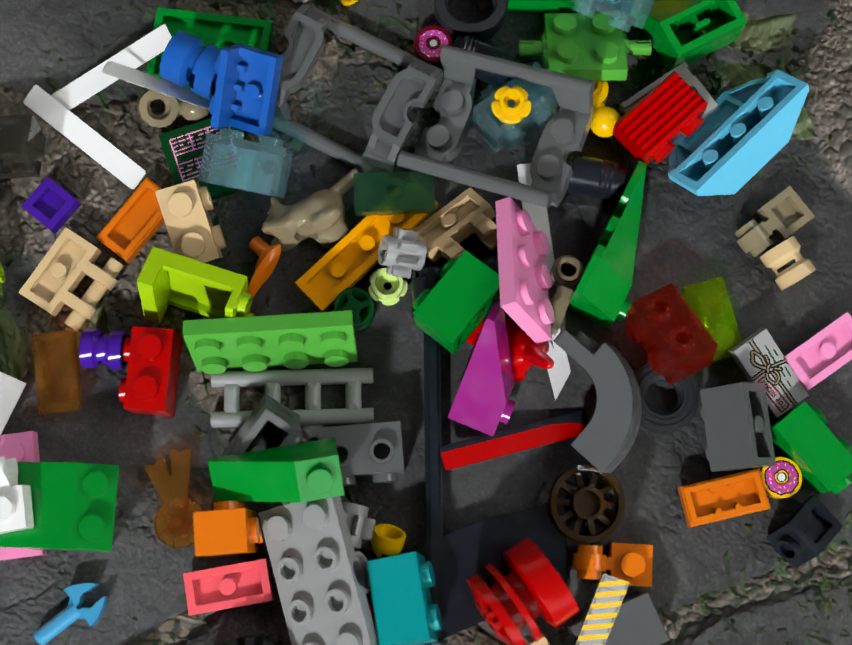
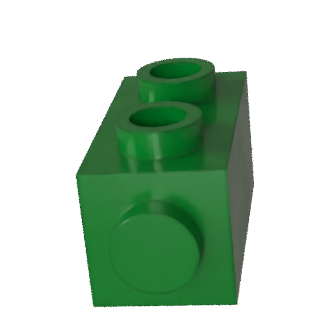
(819, 454)

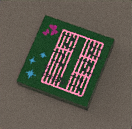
(185, 151)

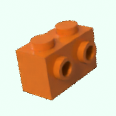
(227, 530)

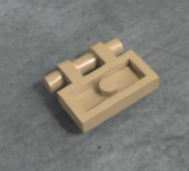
(62, 272)

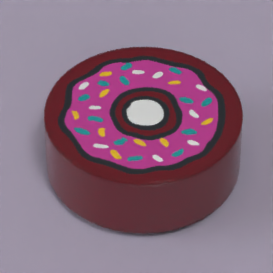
(430, 42)

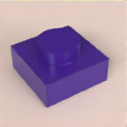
(51, 205)

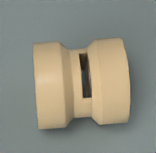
(783, 255)

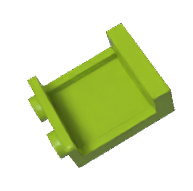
(191, 286)

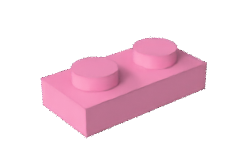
(823, 352)

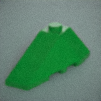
(611, 266)

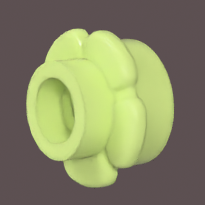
(379, 293)

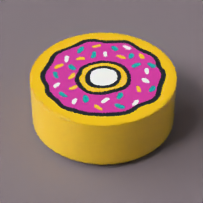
(782, 479)

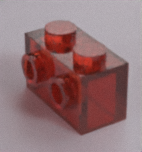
(670, 334)

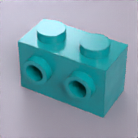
(403, 600)

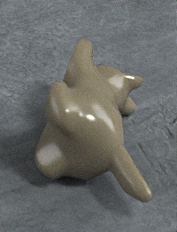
(316, 216)

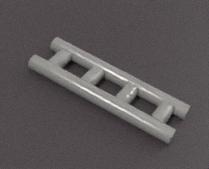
(311, 378)

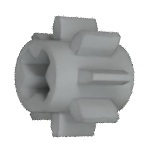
(402, 252)
(358, 524)

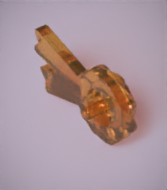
(175, 516)

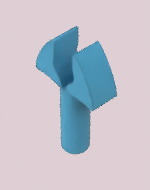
(72, 613)

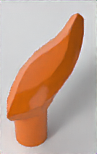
(265, 264)

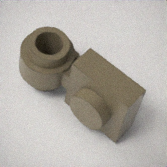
(779, 217)
(565, 286)

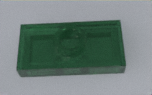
(393, 193)

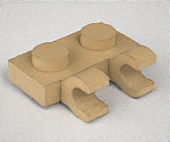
(456, 222)

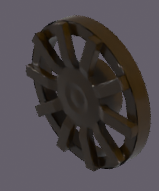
(586, 504)

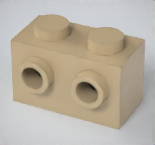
(189, 222)

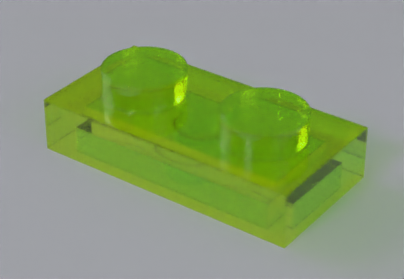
(713, 309)

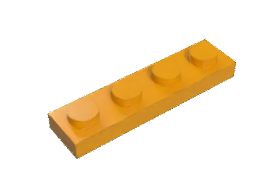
(352, 257)

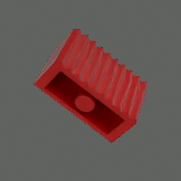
(660, 119)

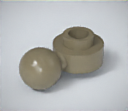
(171, 109)

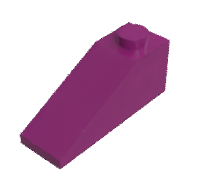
(488, 380)

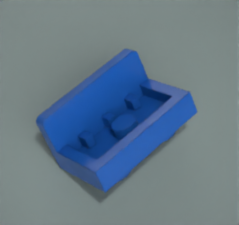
(245, 89)

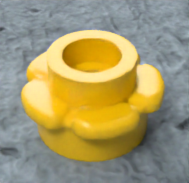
(508, 114)

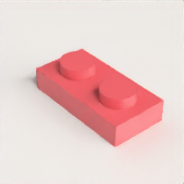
(228, 586)

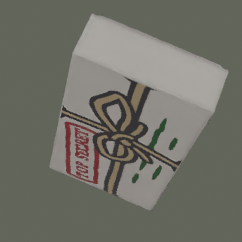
(764, 363)

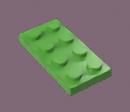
(271, 341)

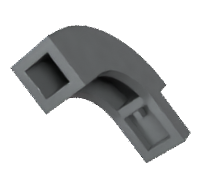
(618, 403)

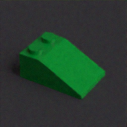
(70, 507)

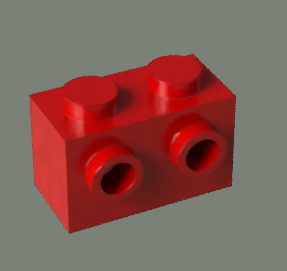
(151, 372)

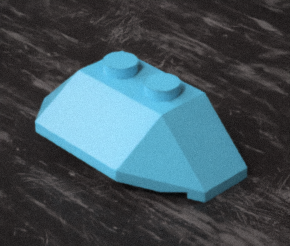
(739, 136)

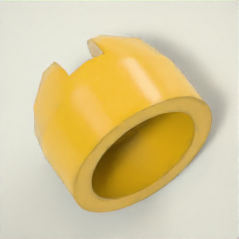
(387, 540)

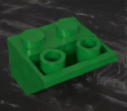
(692, 28)

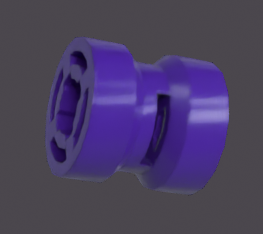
(102, 348)

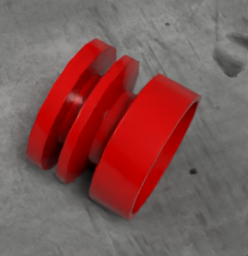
(523, 594)

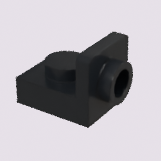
(805, 532)

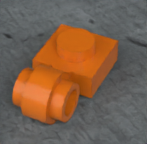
(624, 562)

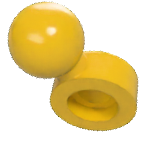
(604, 116)

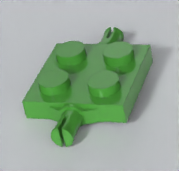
(584, 47)

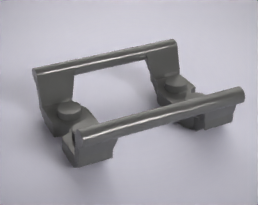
(456, 104)
(390, 123)

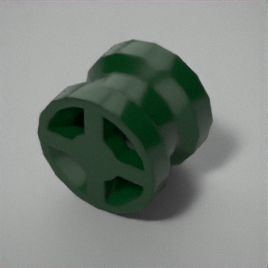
(356, 300)

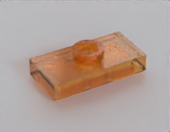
(57, 372)

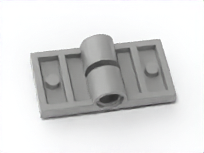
(319, 574)

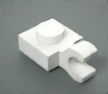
(15, 499)

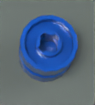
(190, 63)

